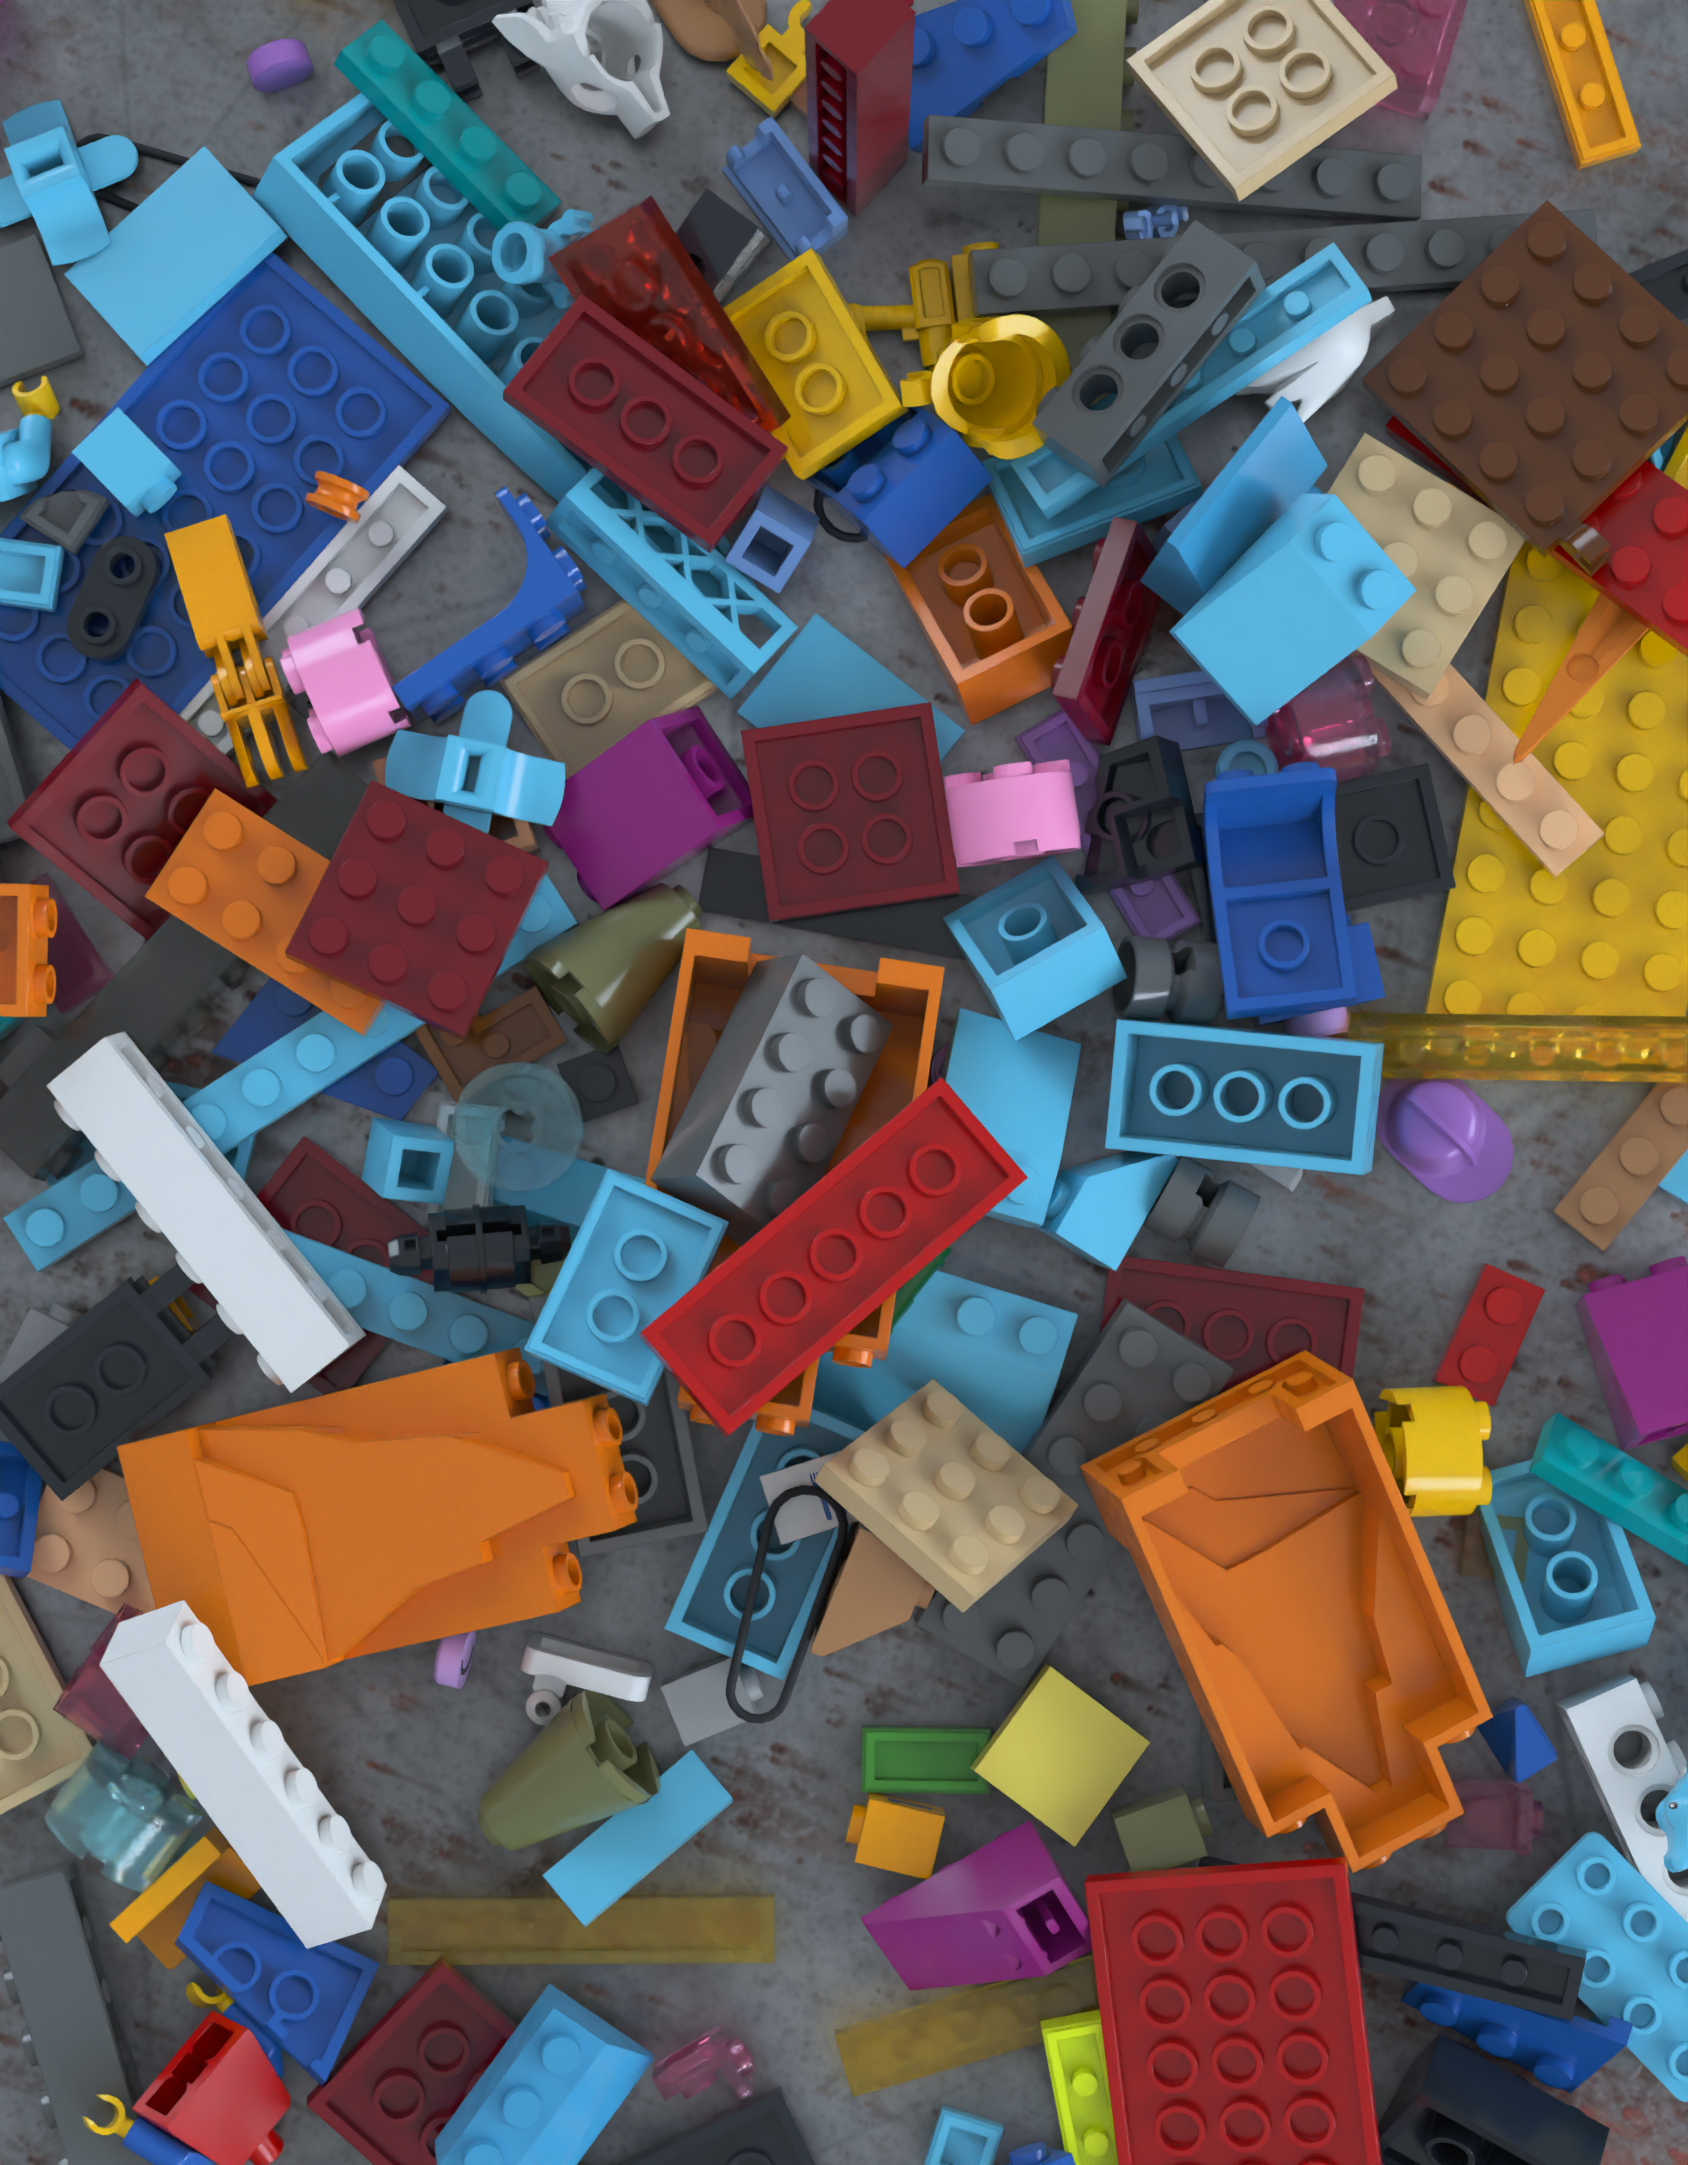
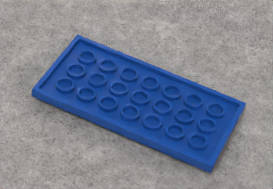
(247, 415)

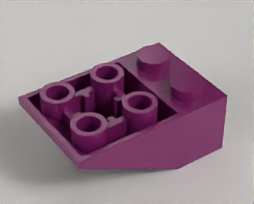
(984, 1918)

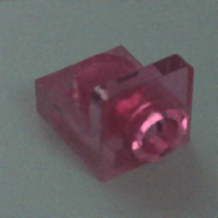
(1495, 1817)
(693, 2066)

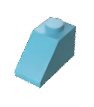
(1104, 1204)

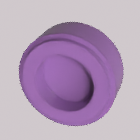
(279, 65)

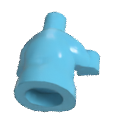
(523, 251)

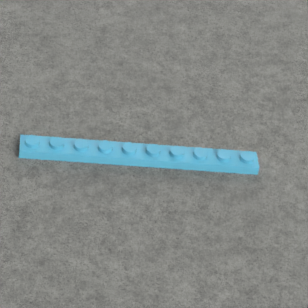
(251, 1100)

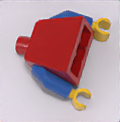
(212, 2097)

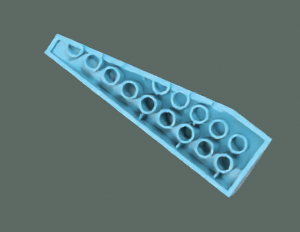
(972, 1339)

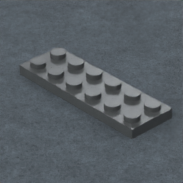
(1125, 1386)

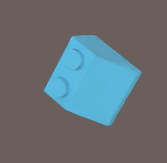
(1035, 947)

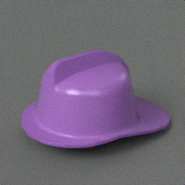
(1445, 1137)

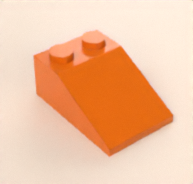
(984, 612)

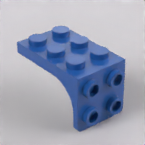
(533, 618)
(1277, 891)

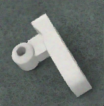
(565, 1662)

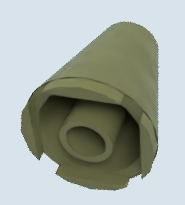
(614, 962)
(570, 1775)

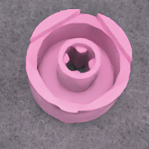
(344, 683)
(1012, 813)

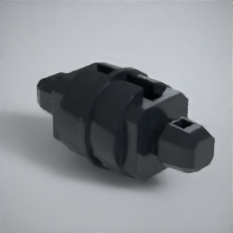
(479, 1248)

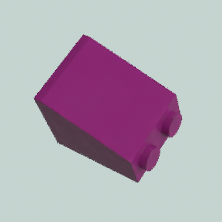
(650, 806)
(1641, 1350)

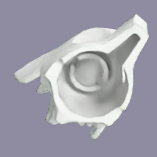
(592, 53)
(1324, 365)

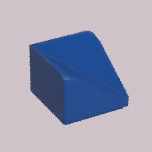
(1517, 1740)

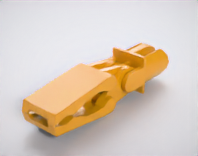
(229, 619)

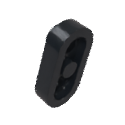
(119, 599)

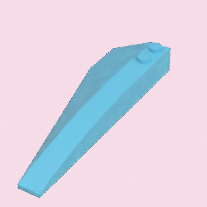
(431, 287)

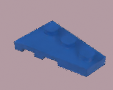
(975, 48)
(385, 1084)
(290, 1991)
(1550, 2047)

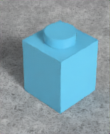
(129, 464)
(408, 1161)

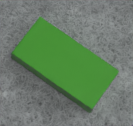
(922, 1759)

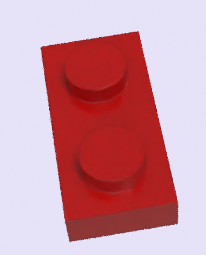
(1488, 1333)

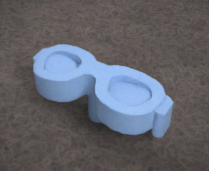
(1154, 221)

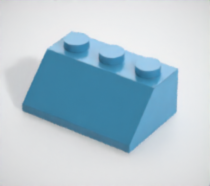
(1237, 508)
(545, 2090)

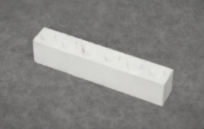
(204, 1211)
(244, 1774)

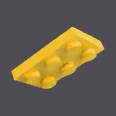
(815, 362)

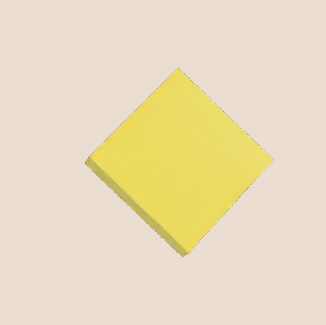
(1060, 1755)

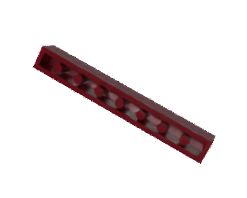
(859, 95)

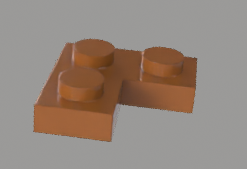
(511, 1033)

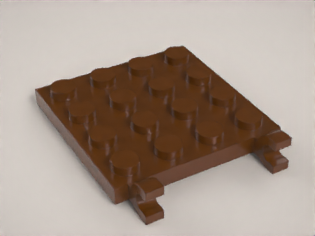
(1542, 382)

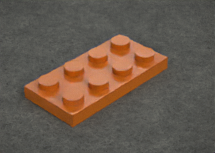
(248, 893)

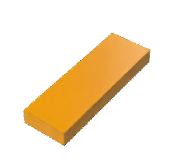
(1583, 80)

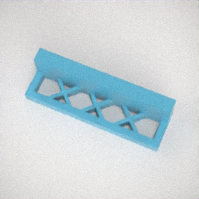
(665, 595)

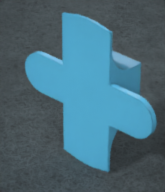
(58, 180)
(476, 770)

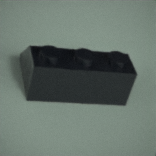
(1476, 2113)

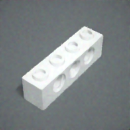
(1594, 1723)

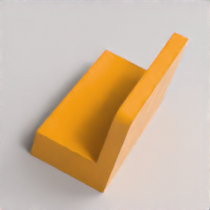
(163, 1908)

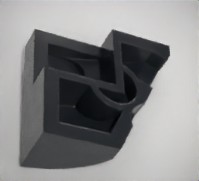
(1141, 818)

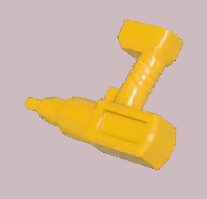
(925, 320)

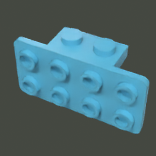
(1632, 1946)

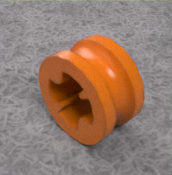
(337, 497)

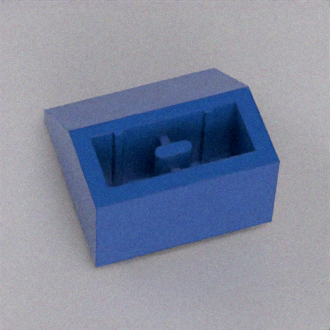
(903, 483)

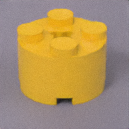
(1436, 1448)

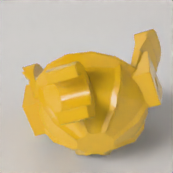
(992, 381)

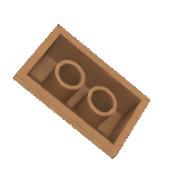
(867, 1594)

